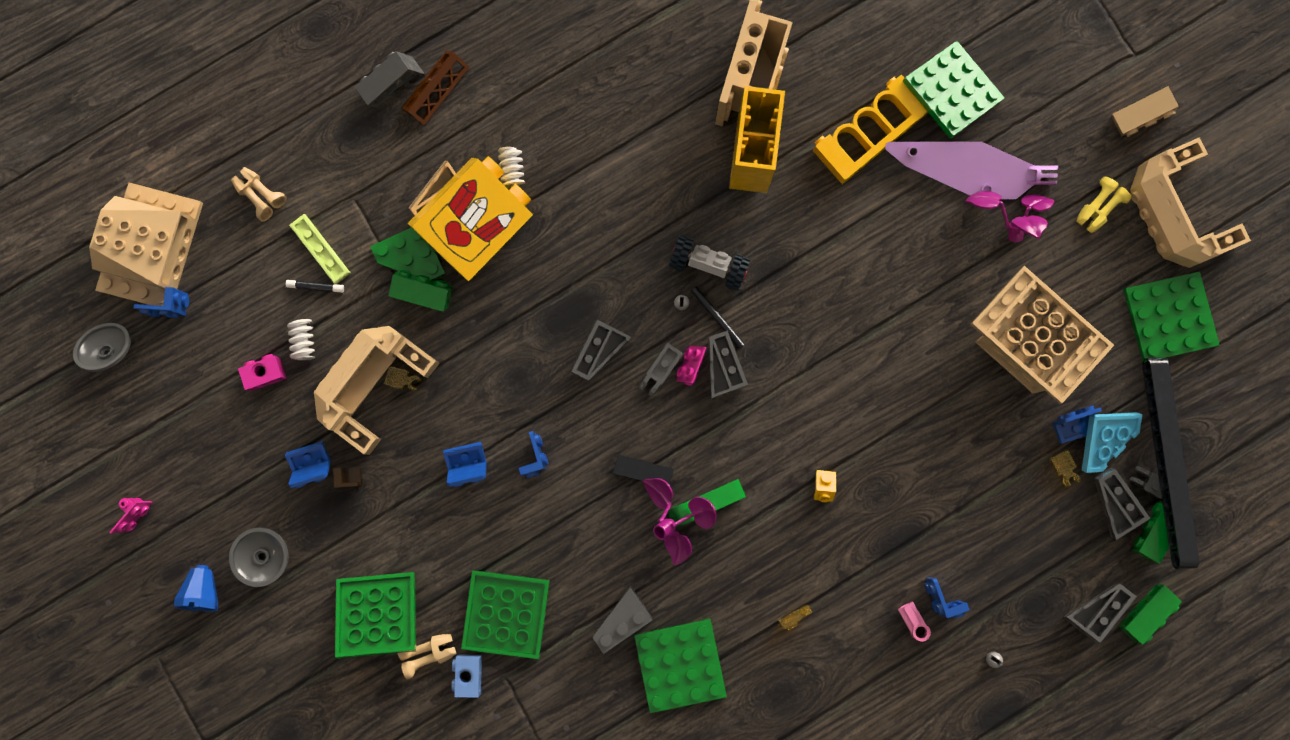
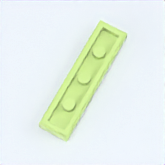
(320, 249)

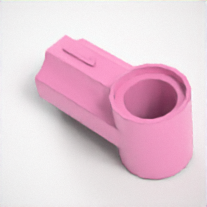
(914, 620)

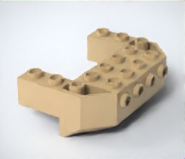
(1166, 215)
(356, 376)

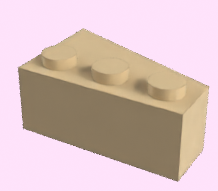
(1145, 112)
(434, 185)

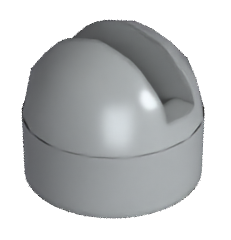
(685, 302)
(991, 663)

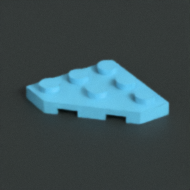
(1107, 438)

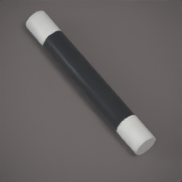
(314, 286)

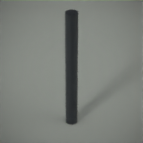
(718, 318)

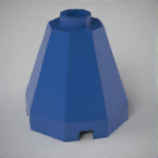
(198, 591)

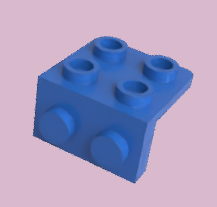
(174, 305)
(1073, 426)
(308, 464)
(465, 464)
(532, 470)
(953, 609)

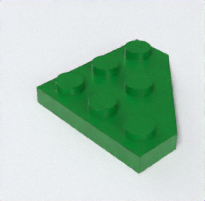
(410, 253)

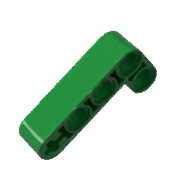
(718, 497)

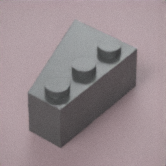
(387, 77)
(597, 349)
(724, 366)
(1119, 504)
(1101, 613)
(624, 620)

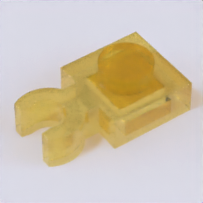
(399, 378)
(1063, 465)
(791, 620)

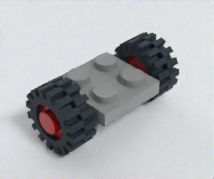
(709, 261)

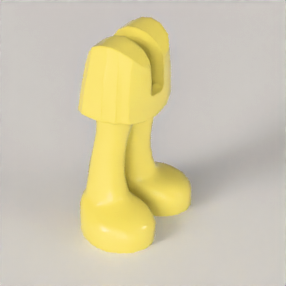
(1100, 216)

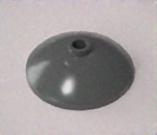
(102, 347)
(246, 557)

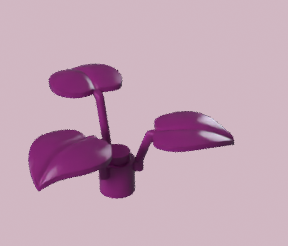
(1031, 225)
(701, 508)

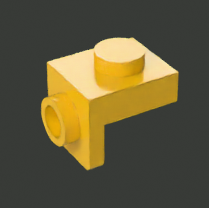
(825, 486)

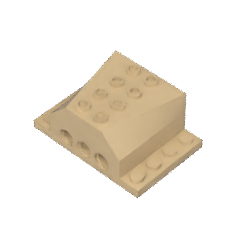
(756, 59)
(143, 243)
(1039, 337)

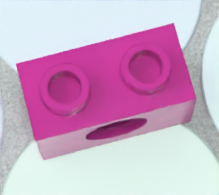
(273, 372)

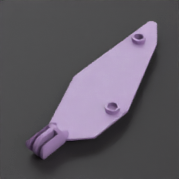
(972, 167)

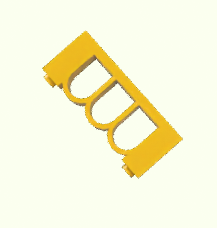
(839, 161)

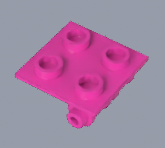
(693, 358)
(134, 509)

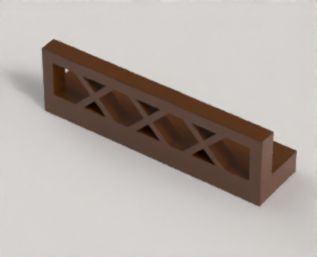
(429, 83)

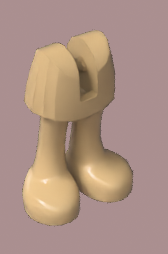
(275, 199)
(441, 656)

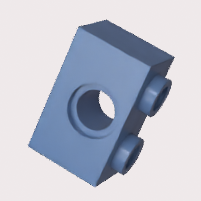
(473, 665)

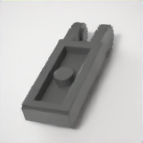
(662, 367)
(1150, 485)

